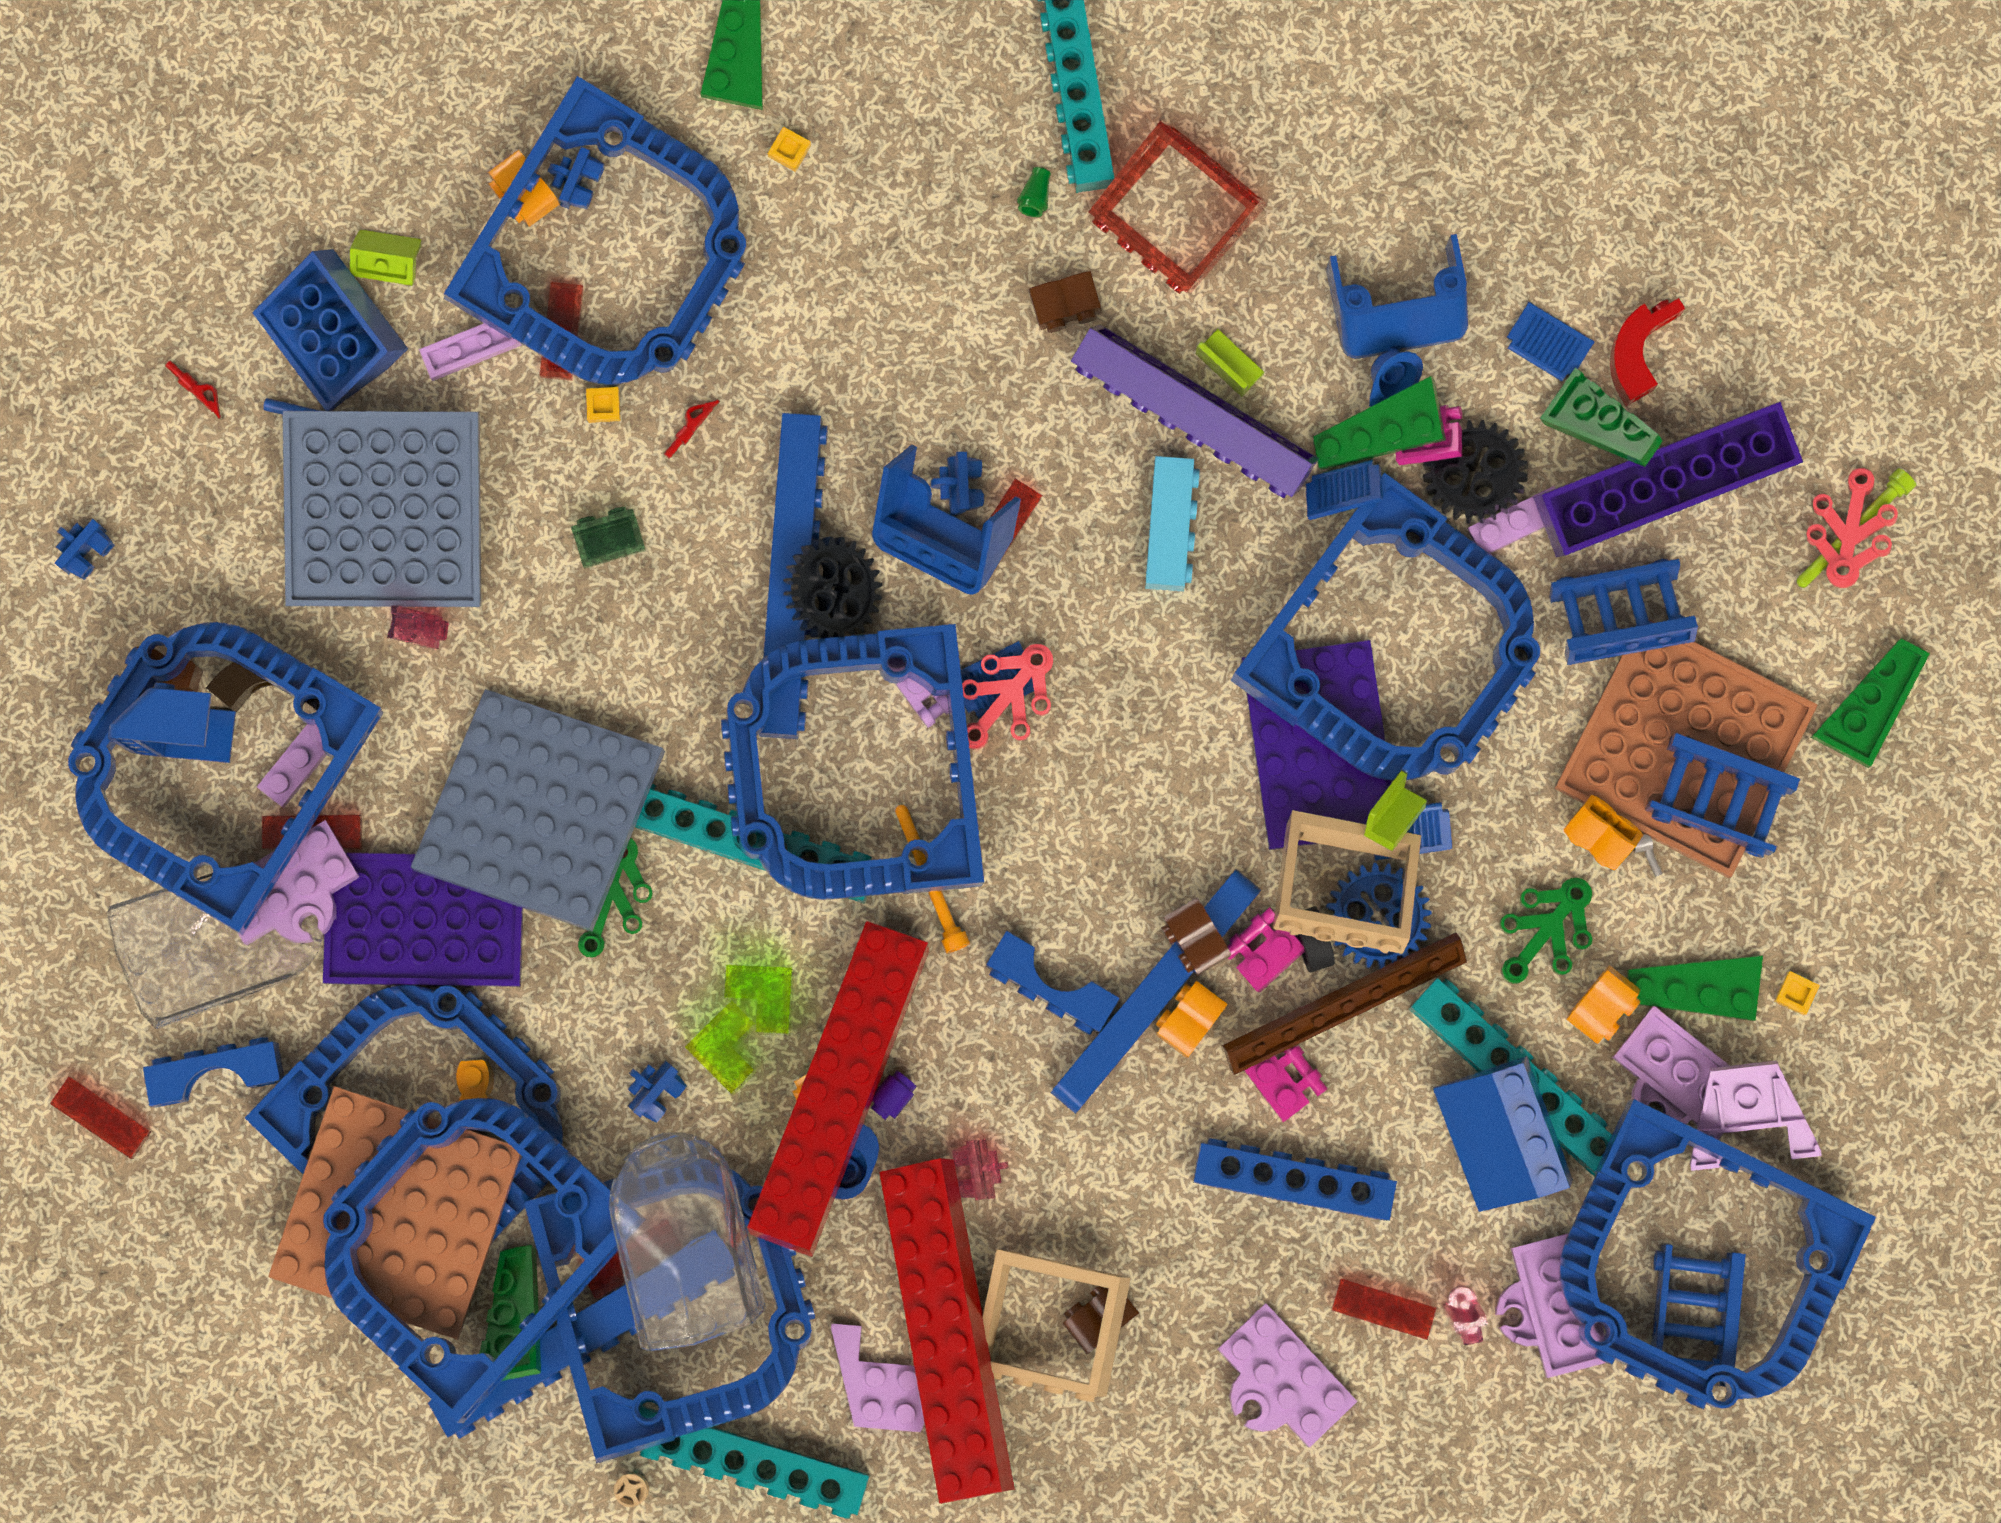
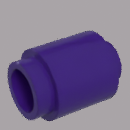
(893, 1095)

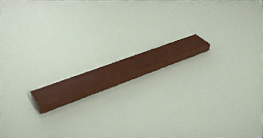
(1344, 1003)

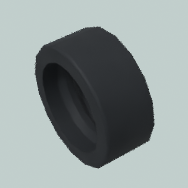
(1317, 953)

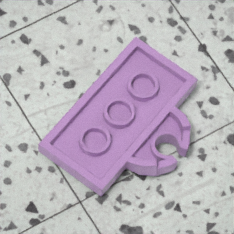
(304, 888)
(1668, 1065)
(1544, 1310)
(1282, 1379)

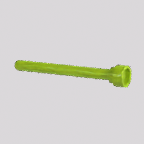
(1899, 483)

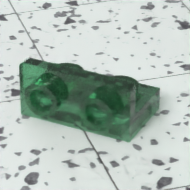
(608, 537)

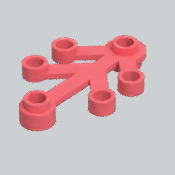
(1851, 533)
(1011, 691)

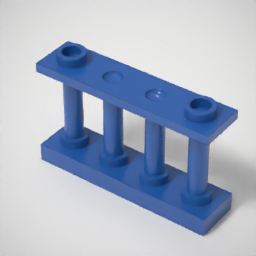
(1630, 640)
(1746, 773)
(1726, 1302)

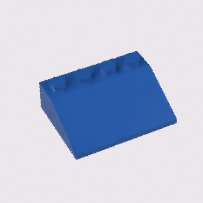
(329, 329)
(1503, 1135)

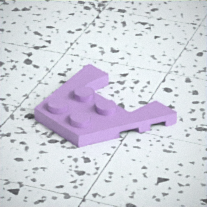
(1752, 1099)
(877, 1392)

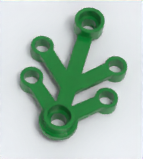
(618, 896)
(1550, 926)

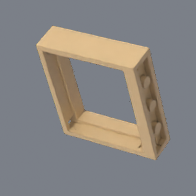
(1329, 927)
(1108, 1334)

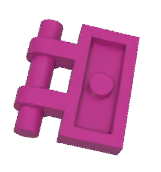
(1441, 450)
(1270, 957)
(1279, 1088)

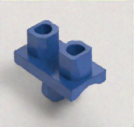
(583, 166)
(955, 486)
(78, 543)
(663, 1079)

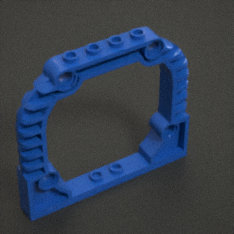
(579, 121)
(929, 660)
(1273, 667)
(235, 892)
(290, 1119)
(1829, 1226)
(458, 1380)
(615, 1421)

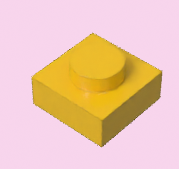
(789, 149)
(603, 404)
(1796, 993)

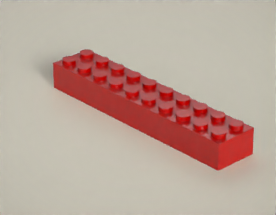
(838, 1089)
(946, 1330)

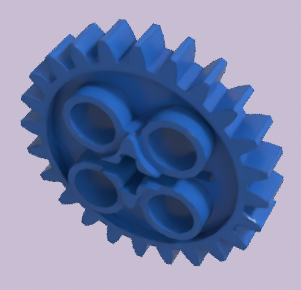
(1367, 882)

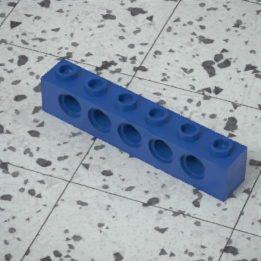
(1376, 1206)

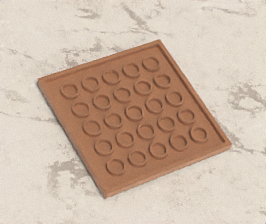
(1699, 697)
(426, 1229)

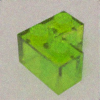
(770, 989)
(716, 1046)

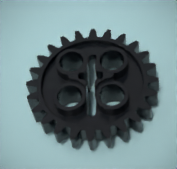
(1502, 480)
(808, 583)

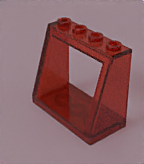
(1130, 240)

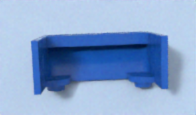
(1405, 324)
(932, 538)
(175, 726)

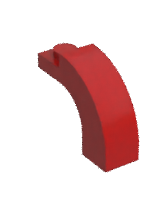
(1627, 363)

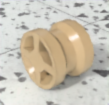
(626, 1492)

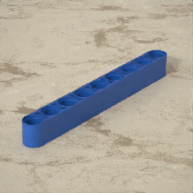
(1147, 1001)

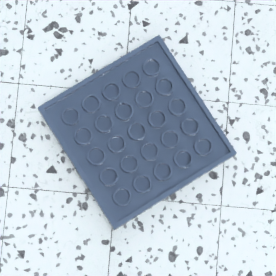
(382, 508)
(538, 809)

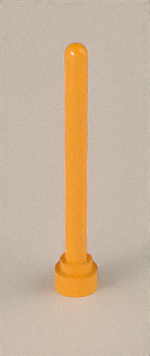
(953, 936)

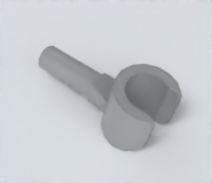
(1646, 845)

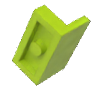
(384, 257)
(1229, 362)
(1394, 814)

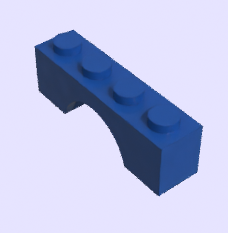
(1015, 962)
(172, 1081)

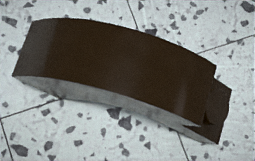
(237, 684)

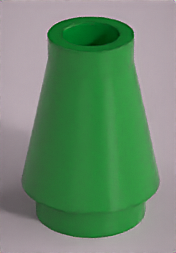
(1034, 196)

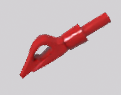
(197, 390)
(691, 426)

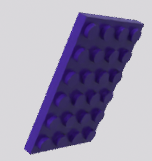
(1297, 768)
(419, 930)

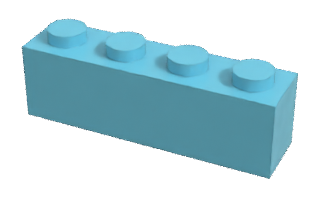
(1170, 524)

